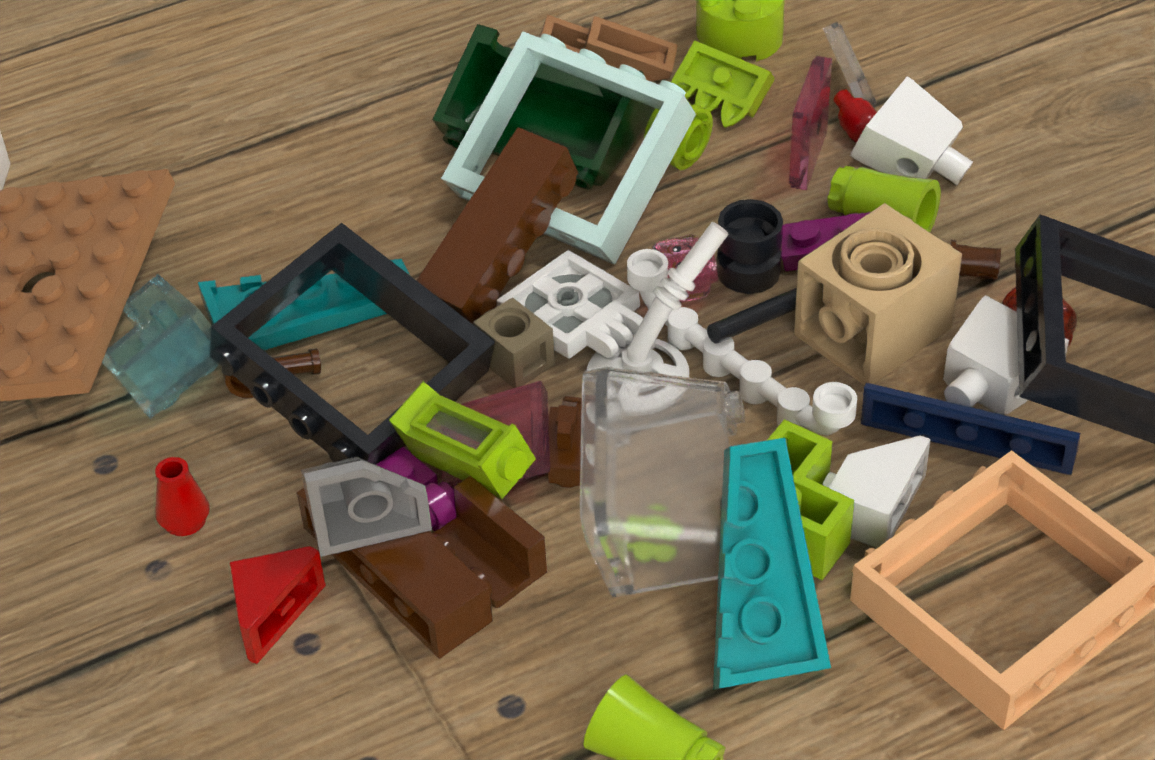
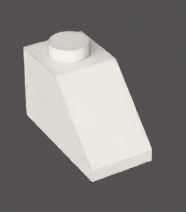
(882, 486)

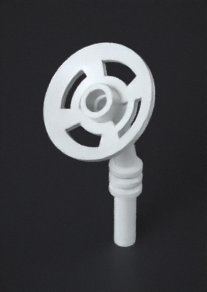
(640, 353)

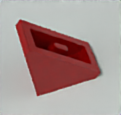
(273, 594)

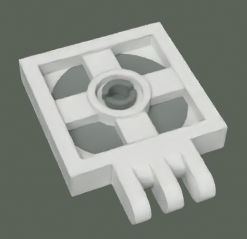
(580, 305)

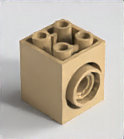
(876, 294)

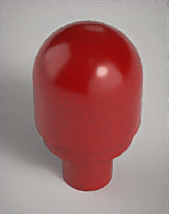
(853, 113)

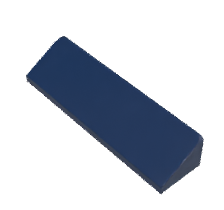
(969, 428)

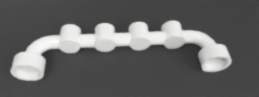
(832, 402)

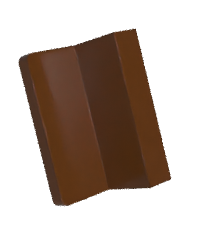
(494, 541)

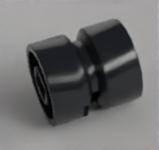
(751, 252)

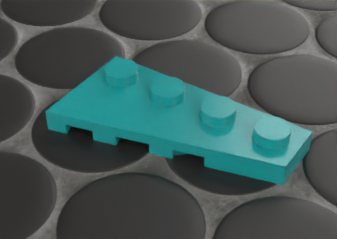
(321, 308)
(765, 579)

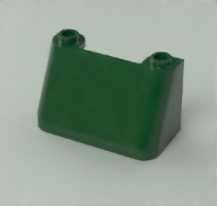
(560, 107)

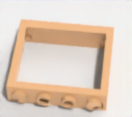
(1063, 652)

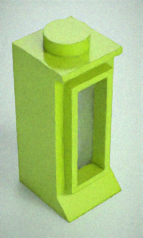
(462, 441)

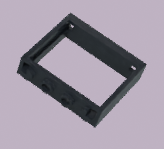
(390, 289)
(1045, 377)

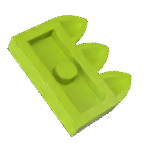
(724, 81)

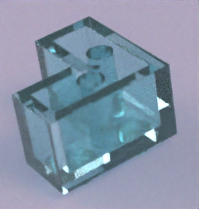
(164, 348)

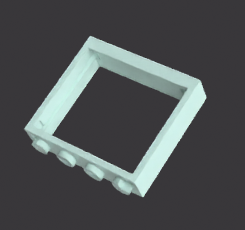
(644, 172)

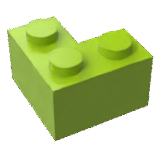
(823, 511)

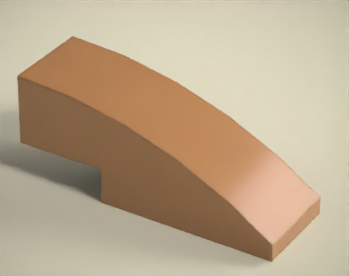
(616, 45)

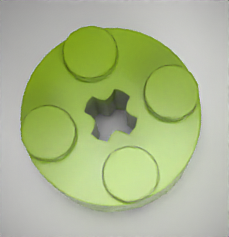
(741, 26)

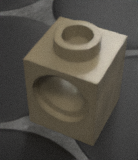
(521, 342)

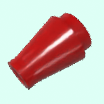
(179, 500)

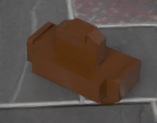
(565, 442)

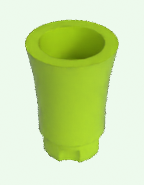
(867, 189)
(640, 727)

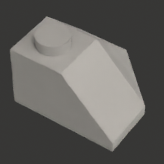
(362, 505)

